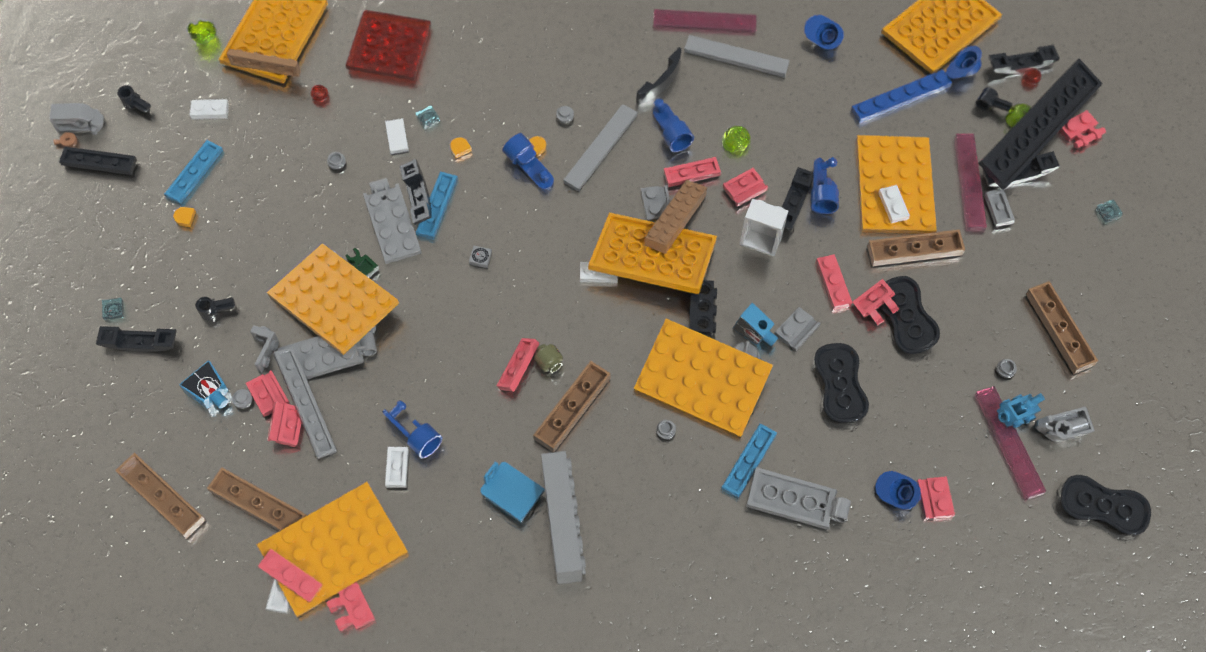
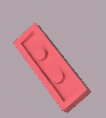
(692, 171)
(834, 282)
(518, 364)
(290, 575)

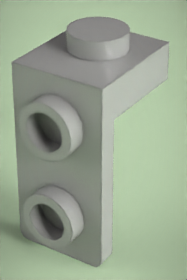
(271, 342)

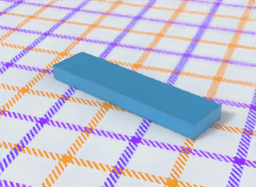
(193, 172)
(439, 201)
(748, 461)

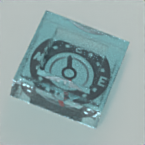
(428, 117)
(1109, 211)
(112, 308)

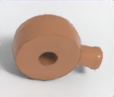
(67, 139)

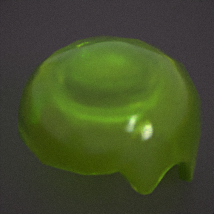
(202, 32)
(1016, 113)
(736, 139)

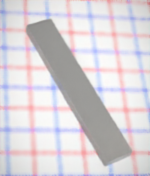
(736, 56)
(600, 147)
(305, 402)

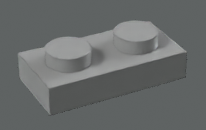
(999, 207)

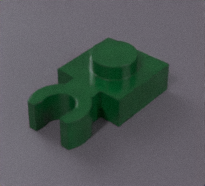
(363, 264)

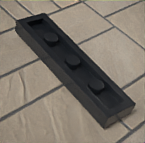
(98, 160)

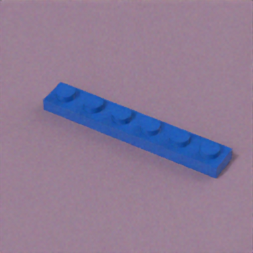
(901, 96)

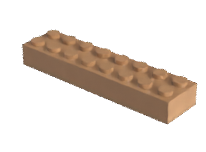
(675, 216)
(915, 247)
(1061, 327)
(572, 406)
(160, 495)
(254, 500)

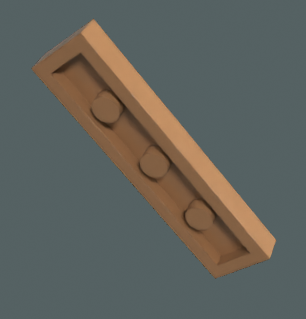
(264, 62)

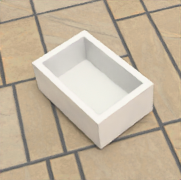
(763, 227)

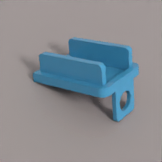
(510, 490)

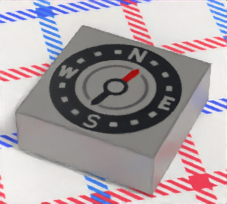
(480, 256)

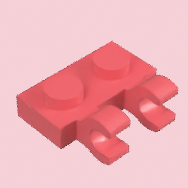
(873, 299)
(356, 606)

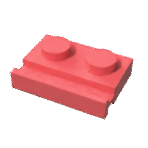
(745, 187)
(266, 392)
(284, 425)
(936, 498)

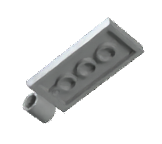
(391, 221)
(321, 358)
(796, 499)

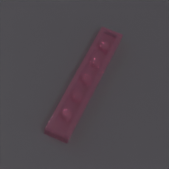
(704, 20)
(970, 182)
(1011, 445)

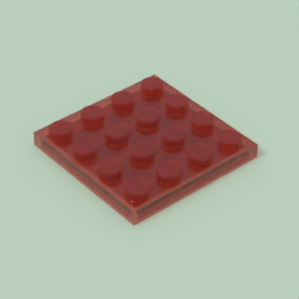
(388, 45)

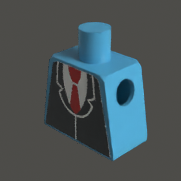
(755, 326)
(206, 387)

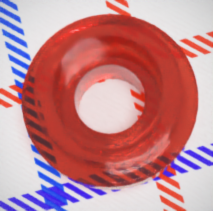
(1032, 76)
(319, 89)

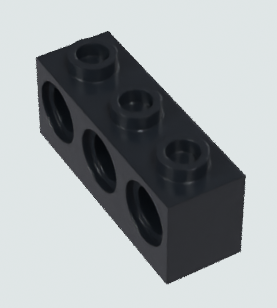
(705, 301)

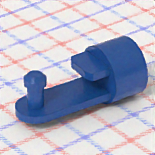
(675, 132)
(521, 152)
(825, 191)
(423, 439)

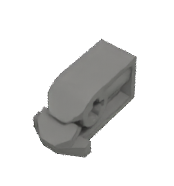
(75, 117)
(1072, 423)

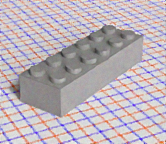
(561, 512)

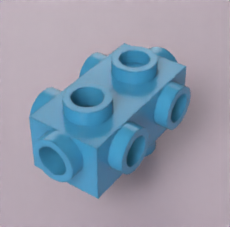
(1019, 410)

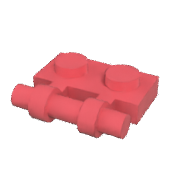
(1079, 125)

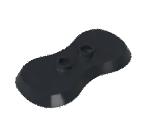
(913, 327)
(843, 394)
(1121, 508)

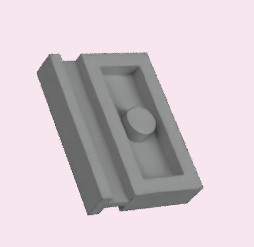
(655, 201)
(797, 329)

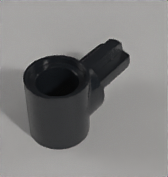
(132, 99)
(989, 99)
(214, 306)

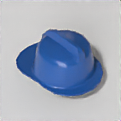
(823, 32)
(966, 63)
(898, 490)

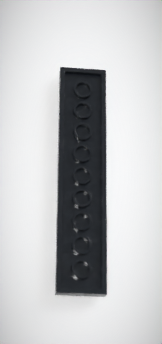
(1040, 124)

